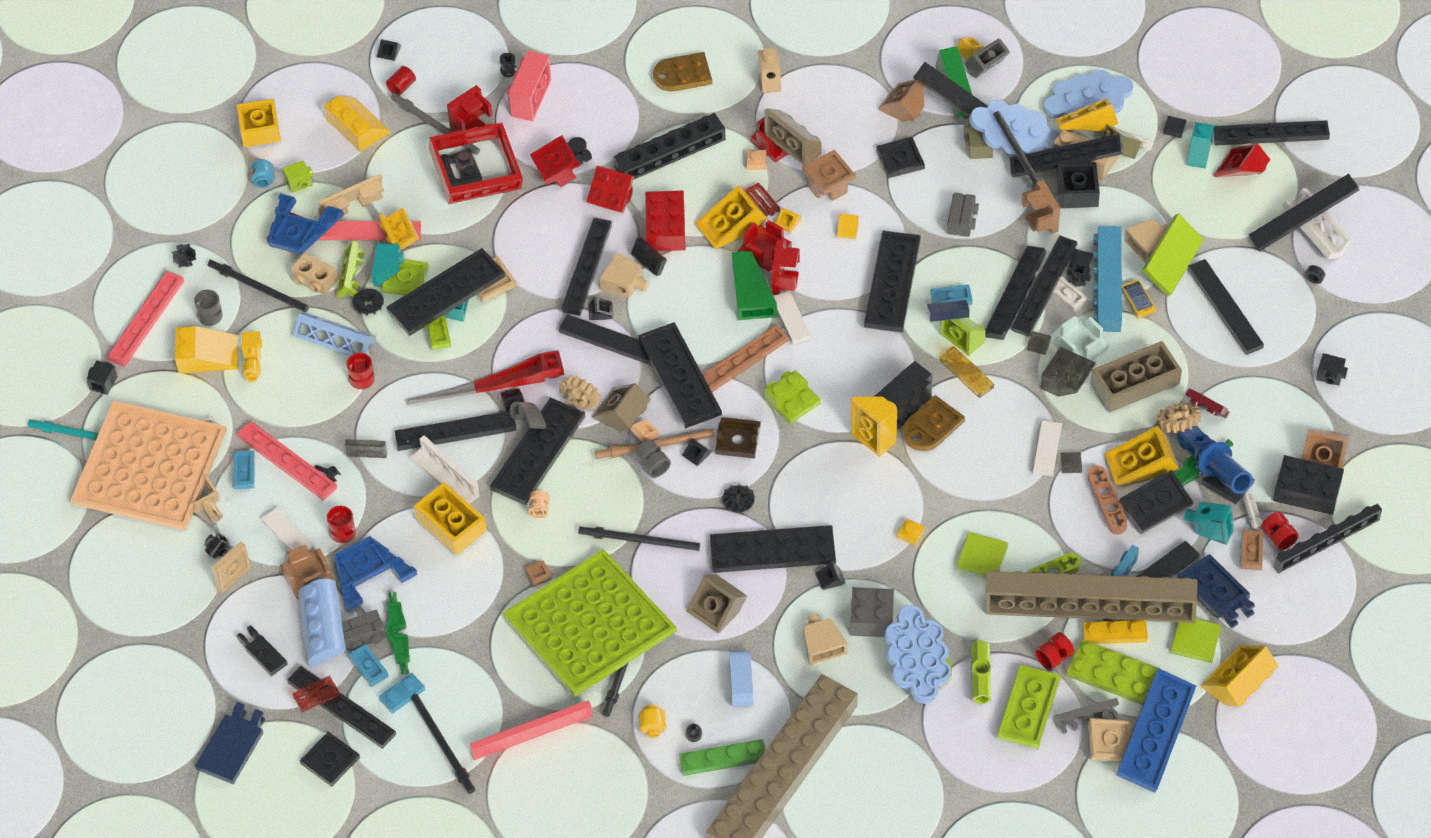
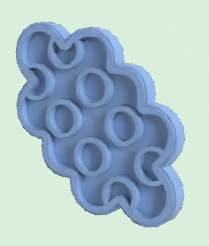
(1086, 90)
(1027, 127)
(917, 654)

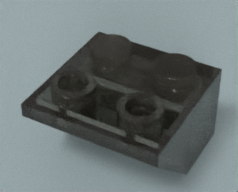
(1066, 373)

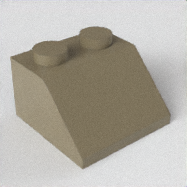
(622, 407)
(716, 602)

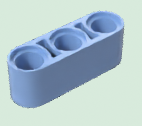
(741, 678)

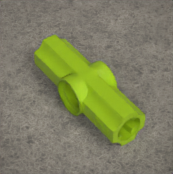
(981, 681)

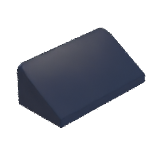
(948, 310)

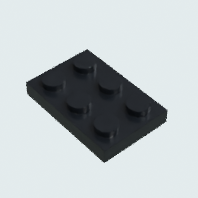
(1156, 501)

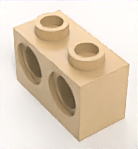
(314, 274)

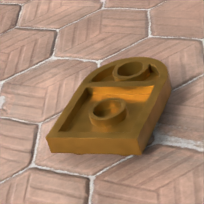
(683, 72)
(932, 423)

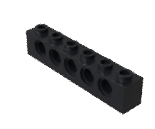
(671, 147)

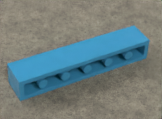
(1108, 278)

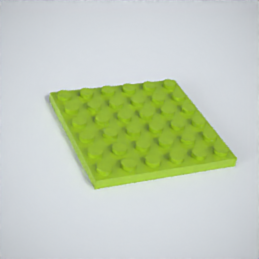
(589, 622)

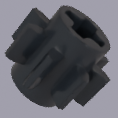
(184, 255)
(1078, 274)
(216, 545)

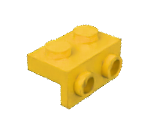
(398, 228)

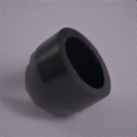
(697, 733)

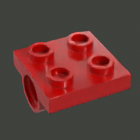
(610, 189)

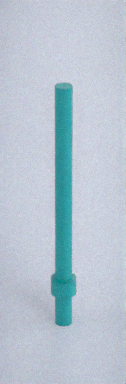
(49, 427)

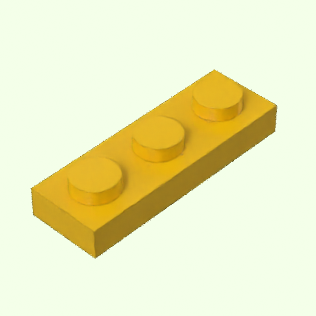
(1115, 632)

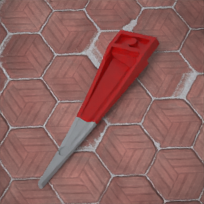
(524, 373)

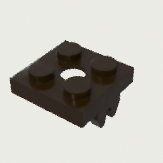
(731, 427)

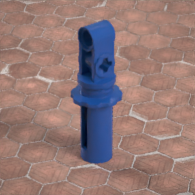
(1215, 459)

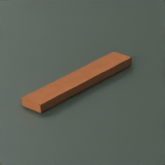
(745, 357)

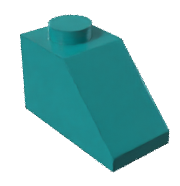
(1200, 145)
(386, 262)

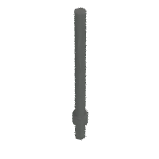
(408, 106)

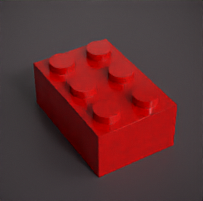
(665, 220)

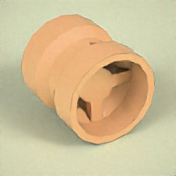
(539, 501)

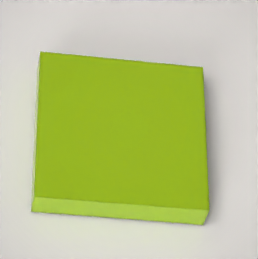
(411, 276)
(982, 554)
(1196, 640)

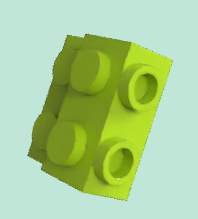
(791, 396)

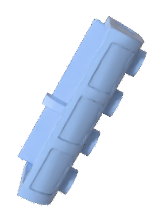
(321, 621)

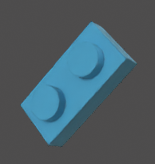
(951, 294)
(244, 469)
(1127, 561)
(368, 665)
(401, 693)

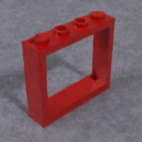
(482, 188)

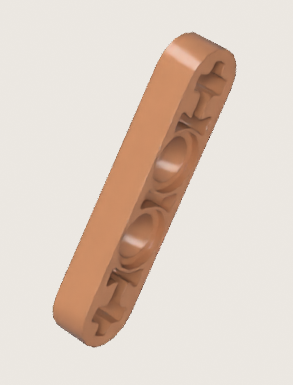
(1109, 499)

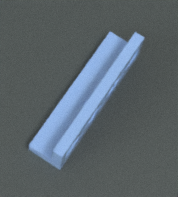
(332, 327)

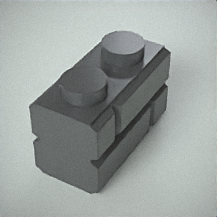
(987, 58)
(961, 214)
(363, 630)

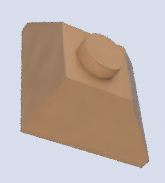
(904, 101)
(1325, 447)

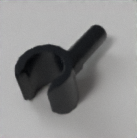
(331, 472)

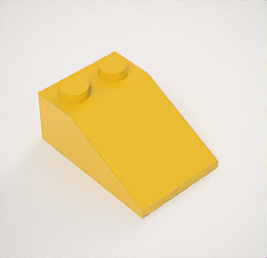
(730, 218)
(205, 350)
(1141, 458)

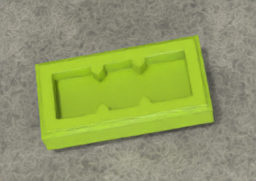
(439, 334)

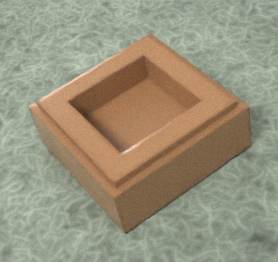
(538, 573)

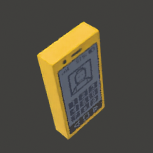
(1138, 299)

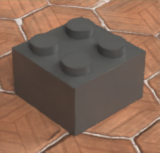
(871, 611)

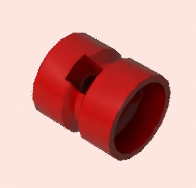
(360, 370)
(341, 524)
(1280, 531)
(1054, 651)

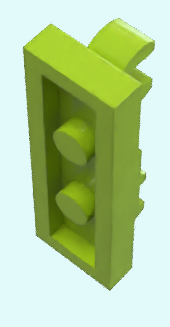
(349, 270)

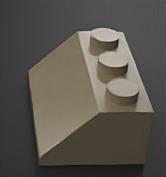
(791, 136)

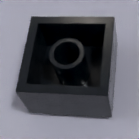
(1078, 185)

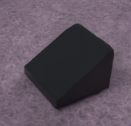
(388, 50)
(600, 309)
(511, 396)
(696, 452)
(830, 576)

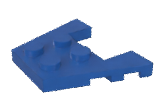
(296, 232)
(364, 562)

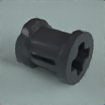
(508, 66)

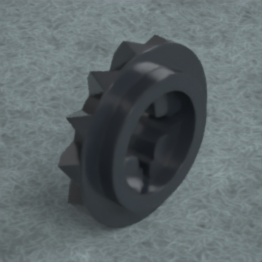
(368, 295)
(746, 501)

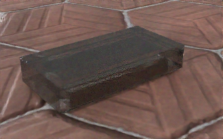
(366, 448)

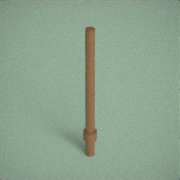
(616, 451)

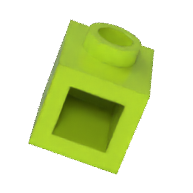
(298, 176)

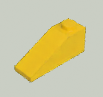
(1089, 118)

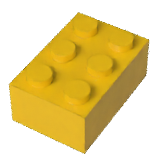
(450, 518)

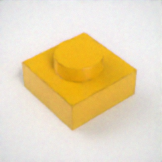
(910, 532)

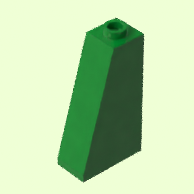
(951, 65)
(752, 292)

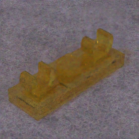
(966, 372)

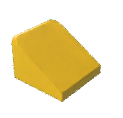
(968, 47)
(787, 220)
(848, 226)

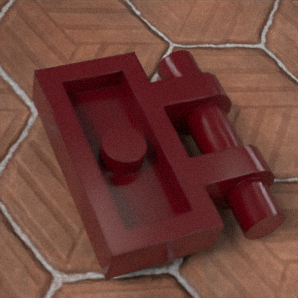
(1203, 401)

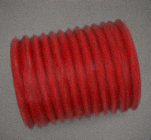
(401, 80)

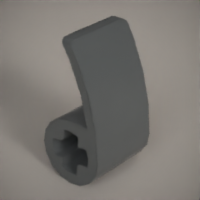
(529, 412)

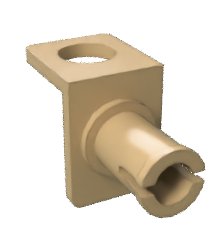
(208, 502)

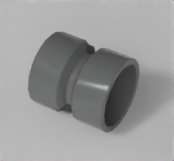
(208, 307)
(652, 458)

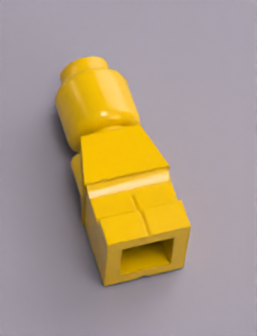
(251, 353)

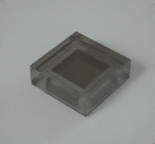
(1039, 343)
(1071, 462)

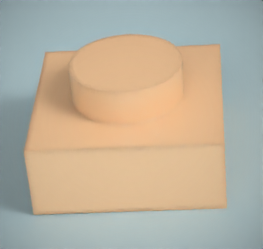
(756, 159)
(644, 431)

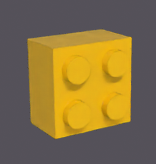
(258, 123)

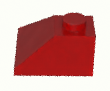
(1243, 162)

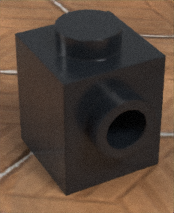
(1331, 369)
(101, 377)

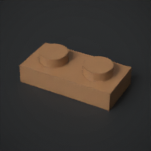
(1252, 550)

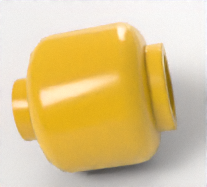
(652, 721)

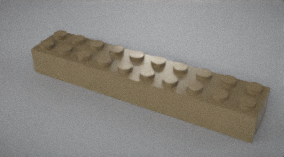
(1091, 596)
(786, 761)

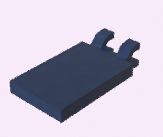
(1219, 590)
(232, 745)

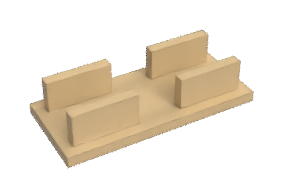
(366, 191)

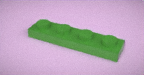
(721, 757)

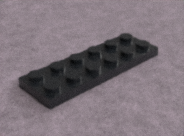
(892, 281)
(445, 291)
(680, 375)
(537, 452)
(772, 549)

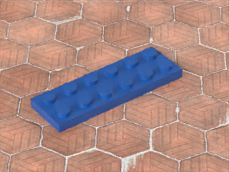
(1156, 730)

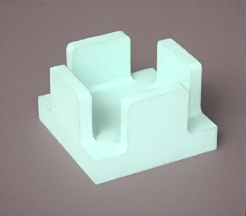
(1082, 338)

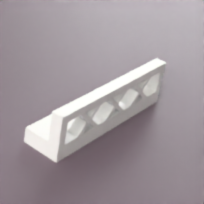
(1317, 233)
(443, 469)

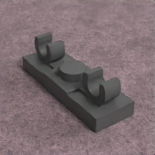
(1085, 713)

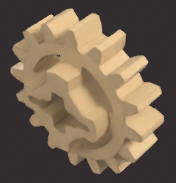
(579, 393)
(1178, 417)

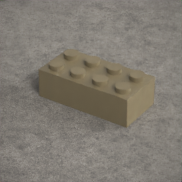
(1136, 376)

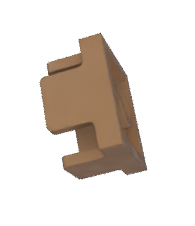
(829, 175)
(1047, 208)
(304, 568)

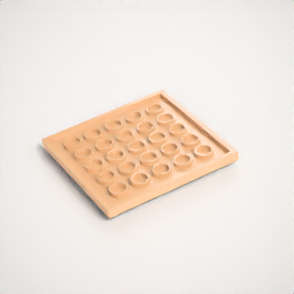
(148, 465)

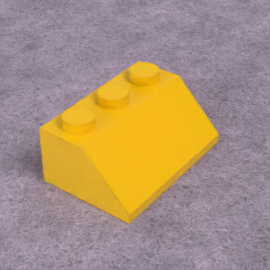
(354, 122)
(874, 423)
(1240, 674)

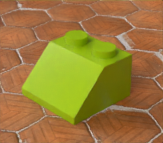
(963, 334)

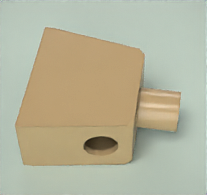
(769, 62)
(1144, 237)
(623, 277)
(823, 640)

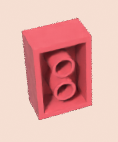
(529, 85)

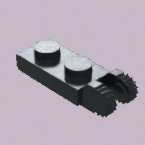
(262, 652)

